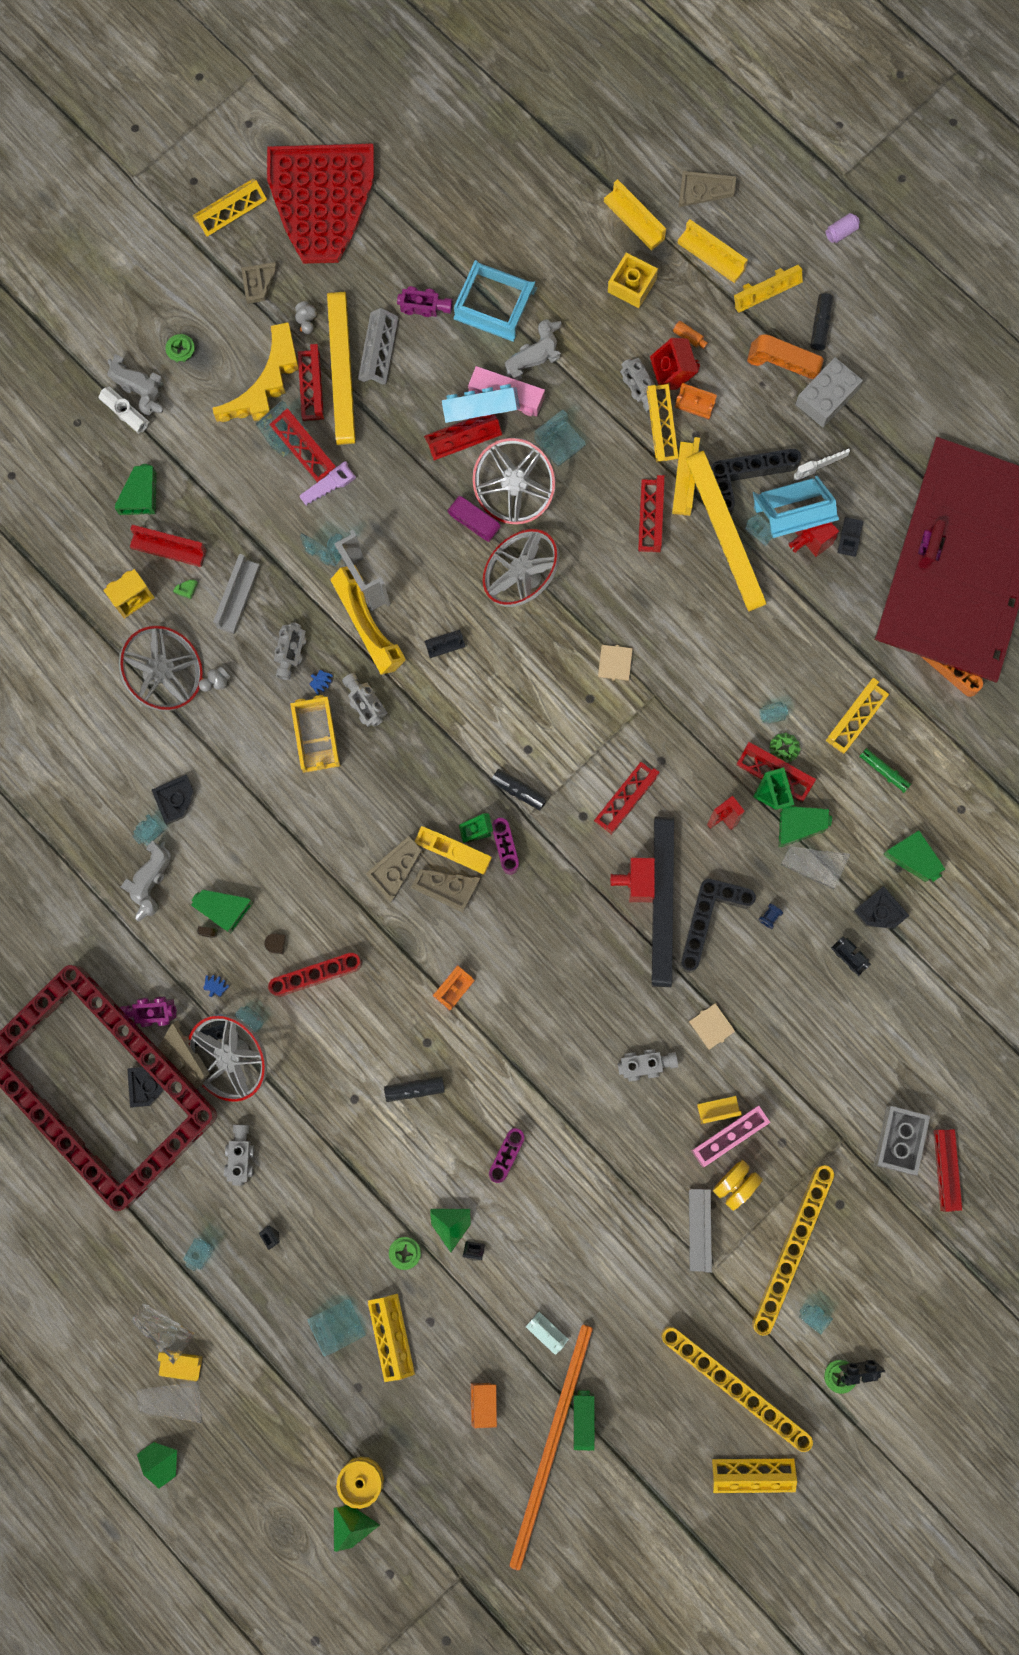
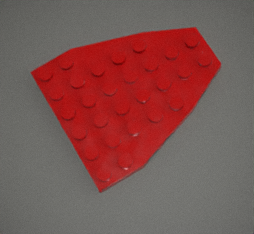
(320, 195)

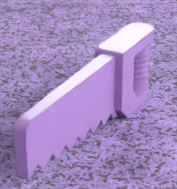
(328, 483)

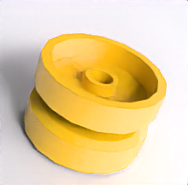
(741, 1188)
(360, 1495)

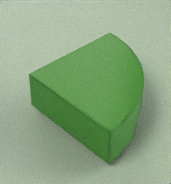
(186, 588)

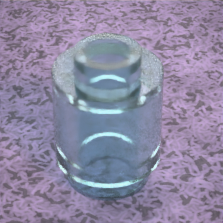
(773, 713)
(250, 1017)

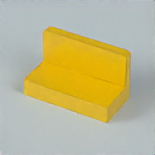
(718, 1110)
(186, 1366)

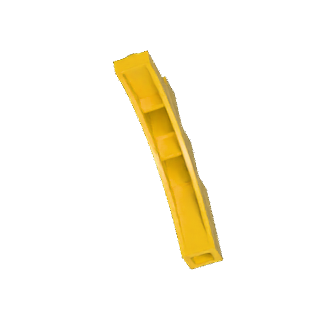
(269, 384)

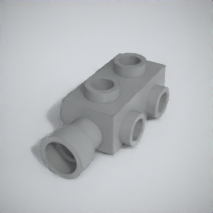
(638, 381)
(288, 650)
(364, 701)
(642, 1066)
(239, 1161)

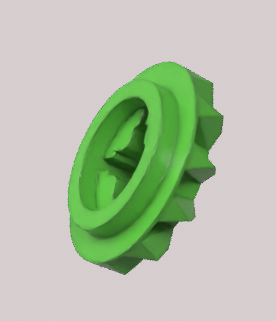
(175, 342)
(793, 750)
(396, 1258)
(831, 1380)

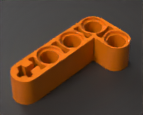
(785, 355)
(964, 687)

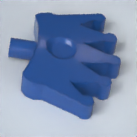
(320, 680)
(215, 986)

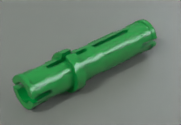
(885, 770)

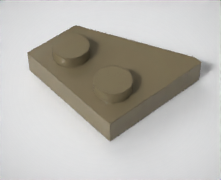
(257, 281)

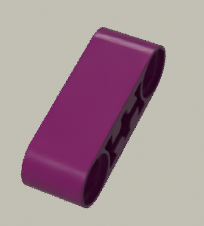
(474, 518)
(501, 851)
(504, 1149)

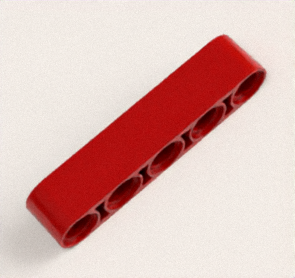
(305, 974)

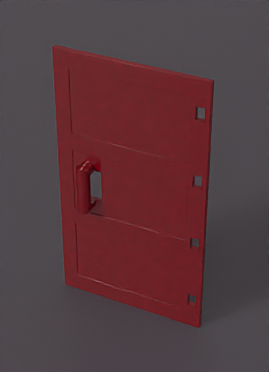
(959, 604)

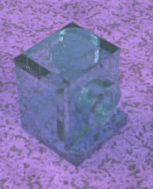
(753, 526)
(147, 831)
(204, 1250)
(814, 1317)

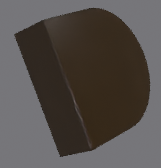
(207, 932)
(275, 943)

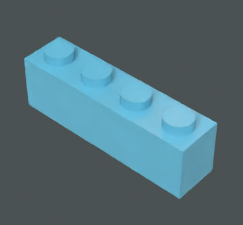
(480, 404)

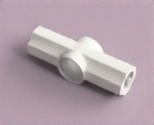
(117, 403)

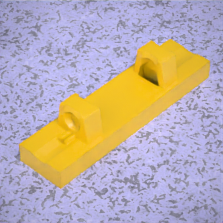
(775, 285)

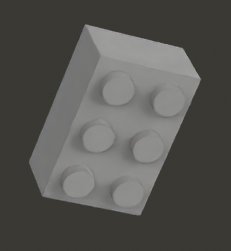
(829, 392)
(901, 1140)

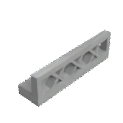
(374, 343)
(236, 594)
(700, 1230)

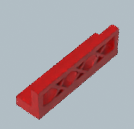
(316, 382)
(462, 435)
(307, 440)
(657, 520)
(167, 546)
(774, 764)
(631, 802)
(729, 812)
(947, 1170)

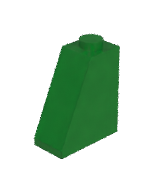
(139, 492)
(801, 823)
(916, 857)
(222, 908)
(583, 1421)

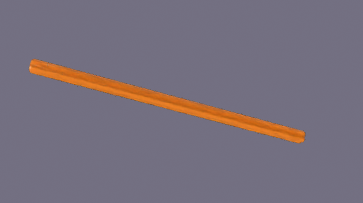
(550, 1447)

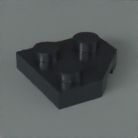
(174, 798)
(881, 911)
(142, 1087)

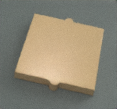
(615, 662)
(711, 1026)

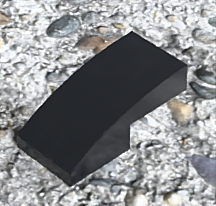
(850, 537)

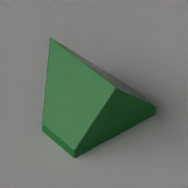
(775, 790)
(450, 1225)
(158, 1463)
(350, 1527)

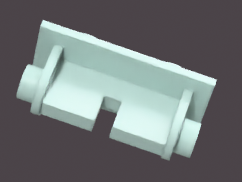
(547, 1333)

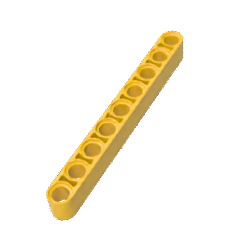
(341, 368)
(726, 531)
(792, 1260)
(745, 1393)

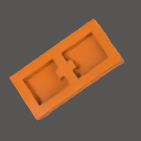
(696, 401)
(453, 988)
(483, 1405)

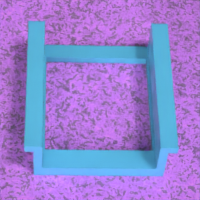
(485, 322)
(801, 517)

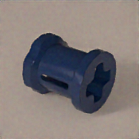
(770, 916)

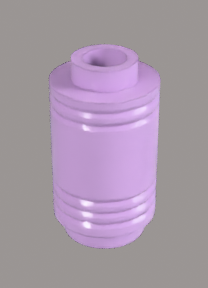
(842, 228)

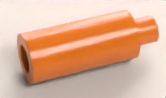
(693, 336)

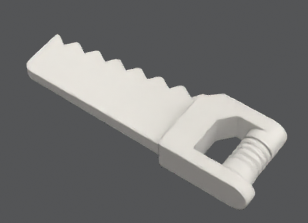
(810, 468)

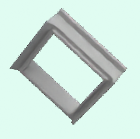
(374, 592)

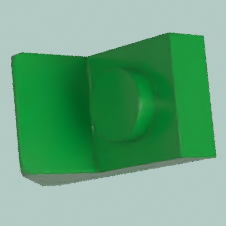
(476, 828)

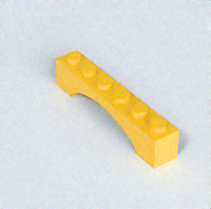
(384, 653)

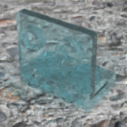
(269, 434)
(558, 438)
(328, 554)
(336, 1327)

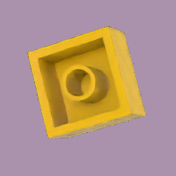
(632, 280)
(128, 593)

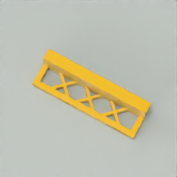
(227, 200)
(635, 215)
(713, 251)
(656, 425)
(684, 480)
(854, 709)
(394, 1337)
(754, 1482)

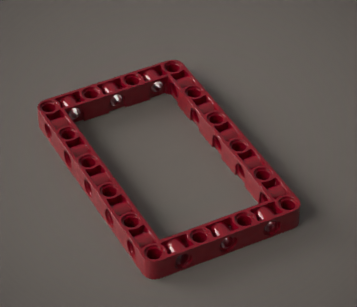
(140, 1048)

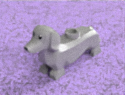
(536, 353)
(137, 382)
(146, 878)

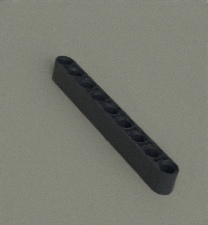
(663, 902)

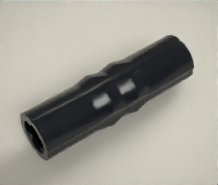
(821, 321)
(519, 789)
(414, 1089)

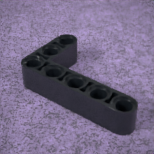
(747, 471)
(704, 917)

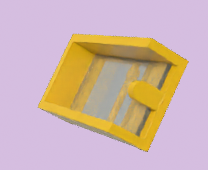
(315, 734)

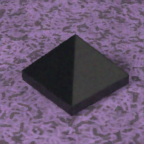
(270, 1237)
(473, 1251)

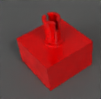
(674, 363)
(815, 538)
(639, 880)

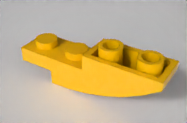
(453, 850)

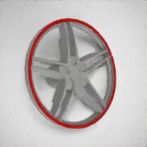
(514, 480)
(521, 569)
(160, 669)
(230, 1056)

